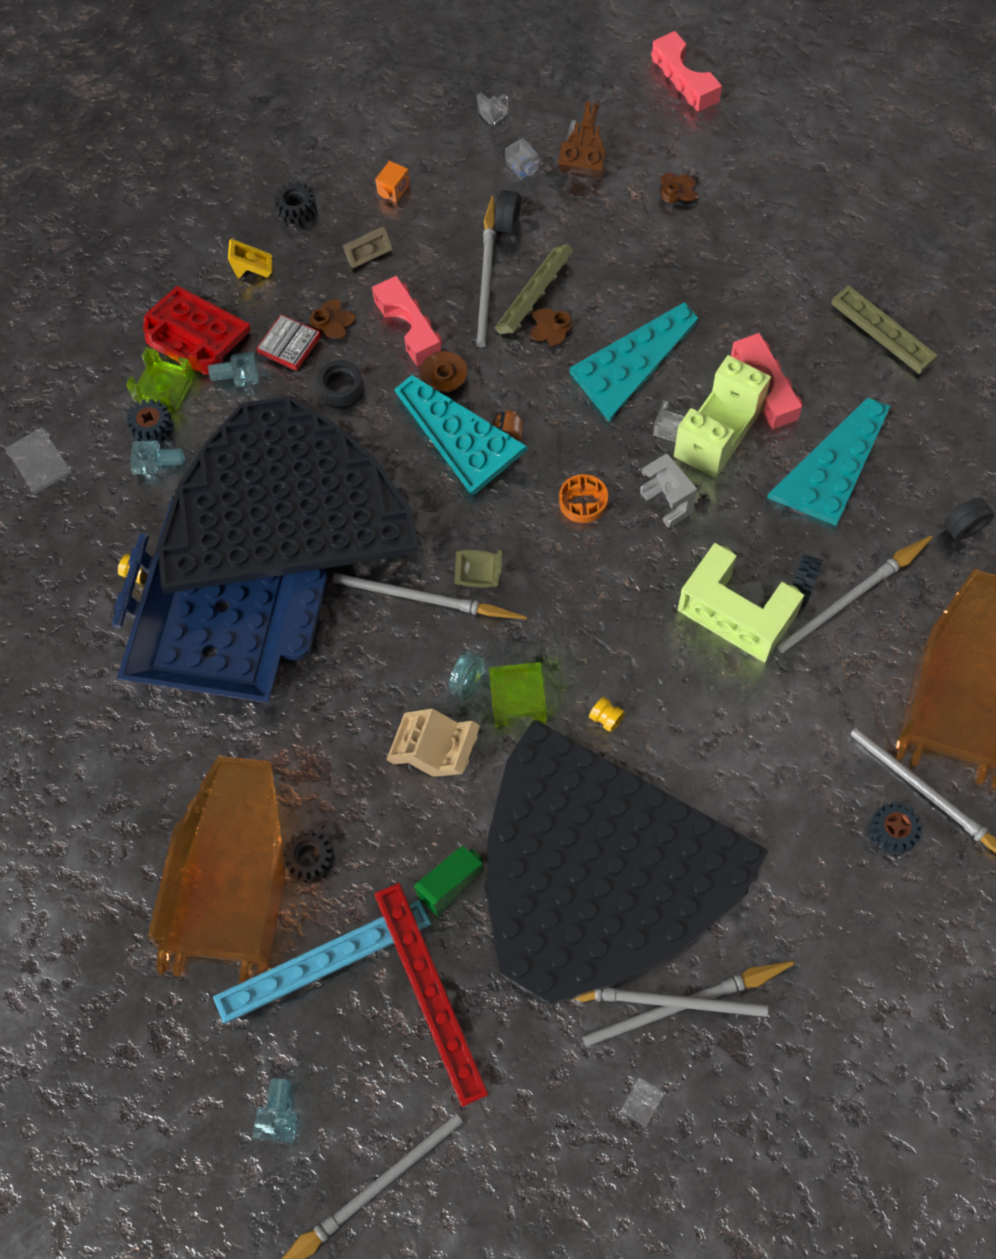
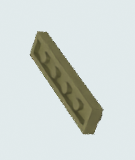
(534, 289)
(884, 329)

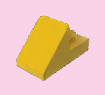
(245, 257)

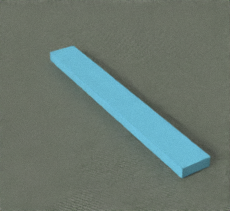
(309, 967)

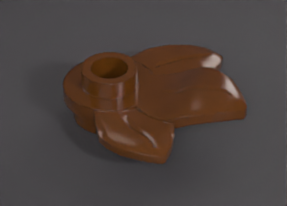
(678, 188)
(334, 319)
(548, 326)

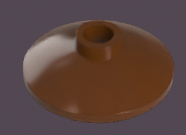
(444, 364)

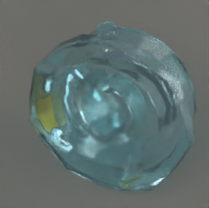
(466, 675)

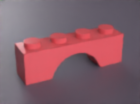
(699, 88)
(395, 301)
(781, 404)

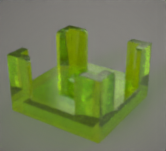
(161, 380)
(517, 692)

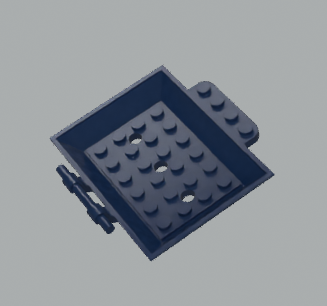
(173, 630)

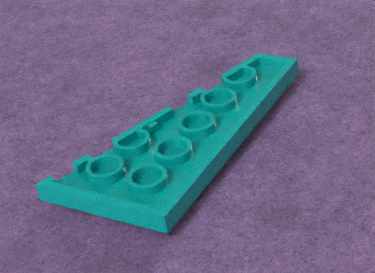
(625, 365)

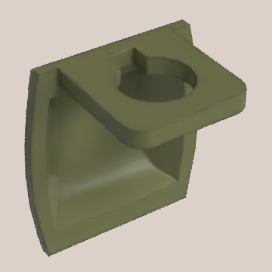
(477, 568)

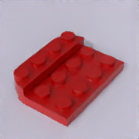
(192, 329)

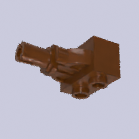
(584, 151)

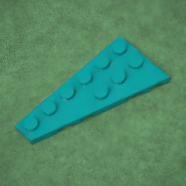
(465, 440)
(829, 473)

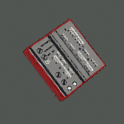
(288, 342)

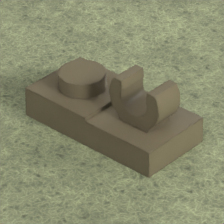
(367, 247)

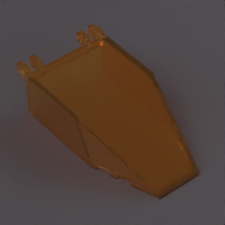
(955, 682)
(223, 872)

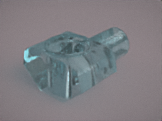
(241, 368)
(157, 457)
(276, 1111)

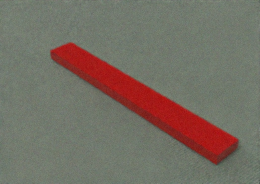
(431, 995)

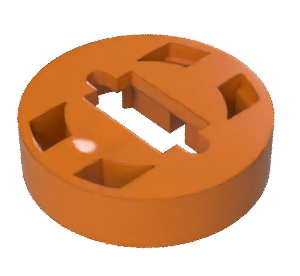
(583, 488)

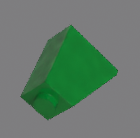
(449, 880)

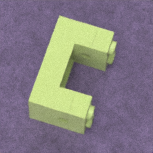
(714, 432)
(731, 615)

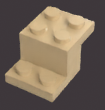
(433, 743)

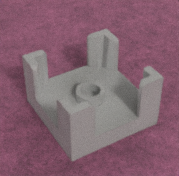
(675, 485)

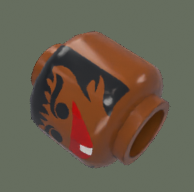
(510, 423)

